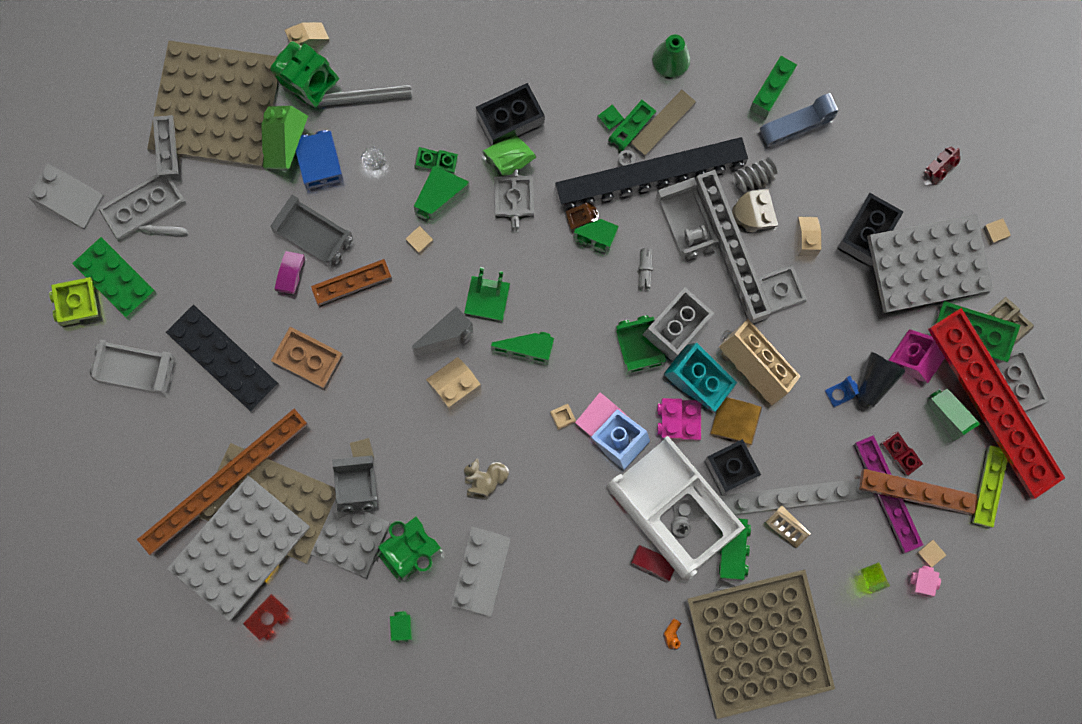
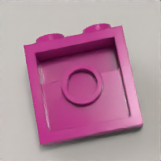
(679, 419)

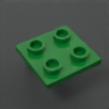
(487, 297)

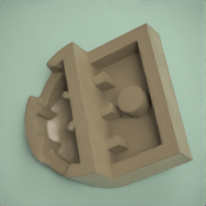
(755, 211)

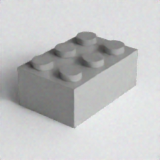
(678, 323)

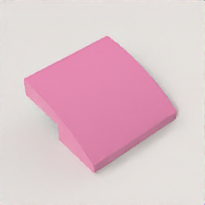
(596, 414)

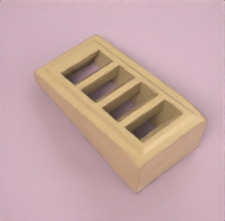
(787, 517)

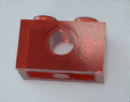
(270, 606)

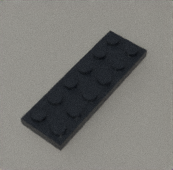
(222, 358)

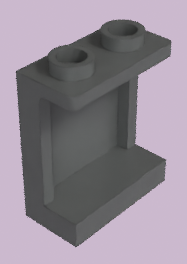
(354, 484)

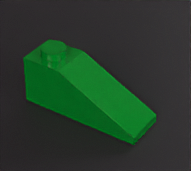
(530, 346)

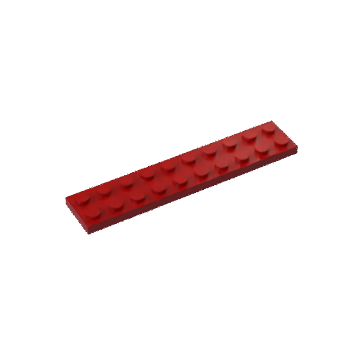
(996, 403)

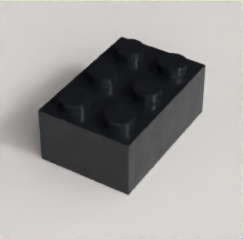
(510, 114)
(872, 218)

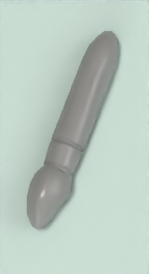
(163, 230)

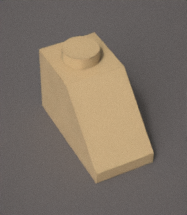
(308, 33)
(809, 236)

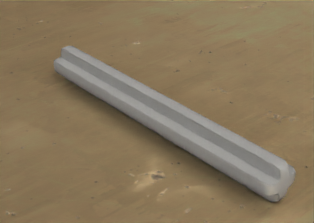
(366, 95)

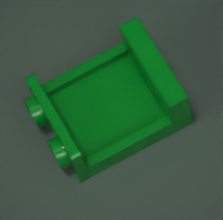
(635, 348)

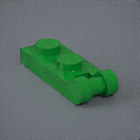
(632, 125)

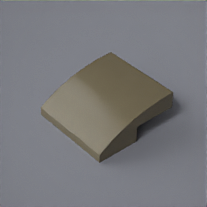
(1009, 311)

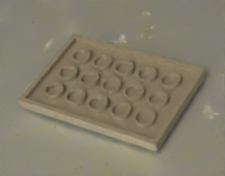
(298, 492)

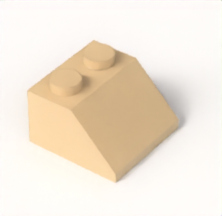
(454, 383)

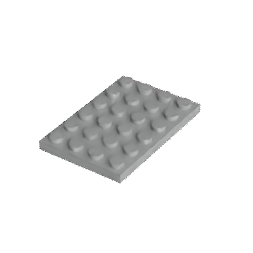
(930, 263)
(238, 548)

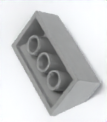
(481, 572)

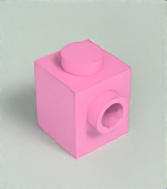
(925, 581)

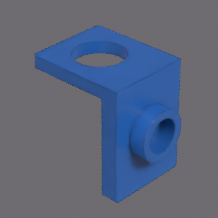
(849, 389)

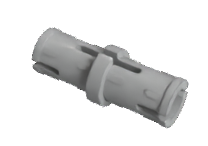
(645, 268)

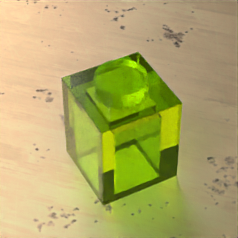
(875, 577)

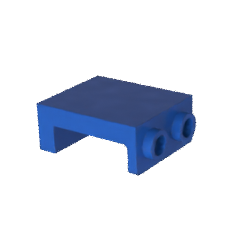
(318, 159)

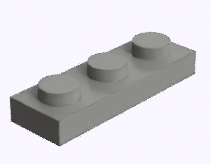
(165, 145)

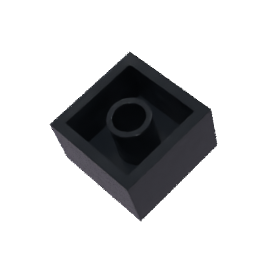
(732, 467)

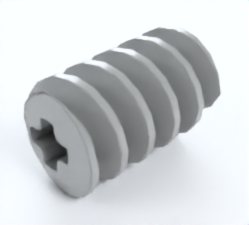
(755, 174)

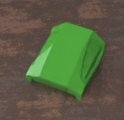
(509, 155)

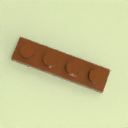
(351, 282)

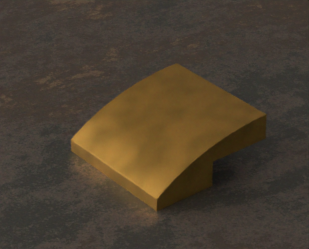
(736, 420)

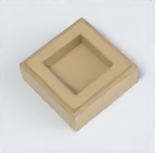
(997, 231)
(419, 239)
(563, 416)
(931, 553)

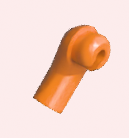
(671, 636)

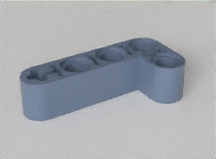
(801, 121)

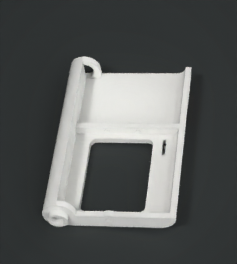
(655, 487)

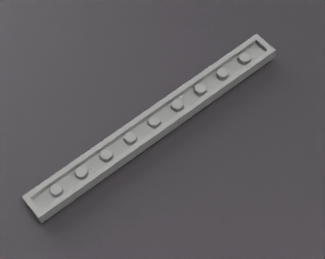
(775, 498)

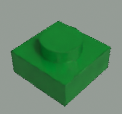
(610, 118)

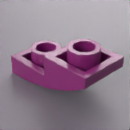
(289, 272)

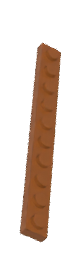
(222, 482)

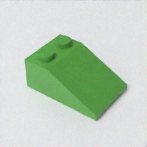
(280, 135)

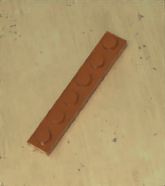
(918, 492)

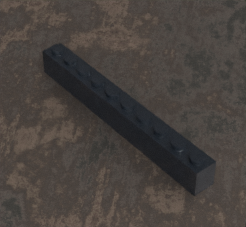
(651, 173)

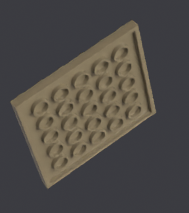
(216, 102)
(760, 644)

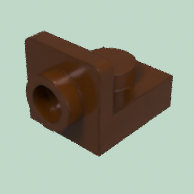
(582, 215)

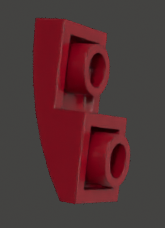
(901, 454)
(652, 562)

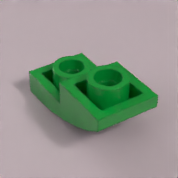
(442, 159)

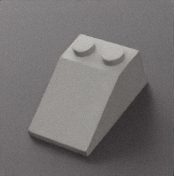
(65, 196)

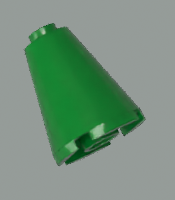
(671, 57)

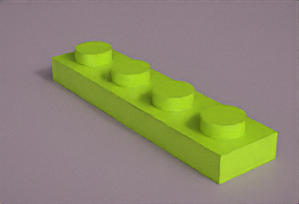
(990, 487)

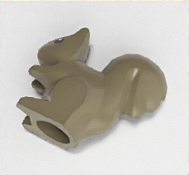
(484, 482)

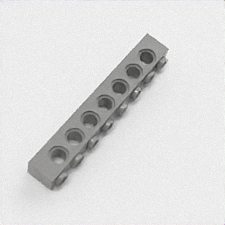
(732, 247)

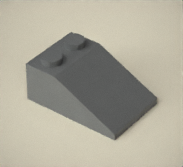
(445, 334)

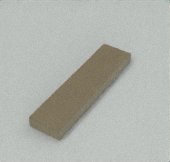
(663, 123)

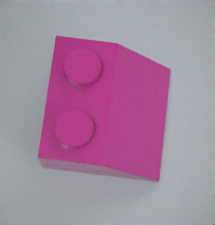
(918, 355)

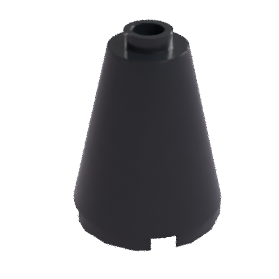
(877, 379)

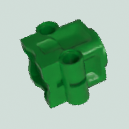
(304, 73)
(405, 552)

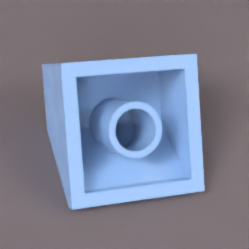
(621, 439)

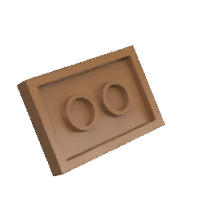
(306, 357)

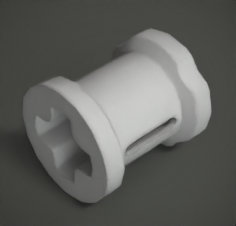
(696, 235)

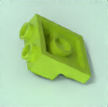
(73, 301)

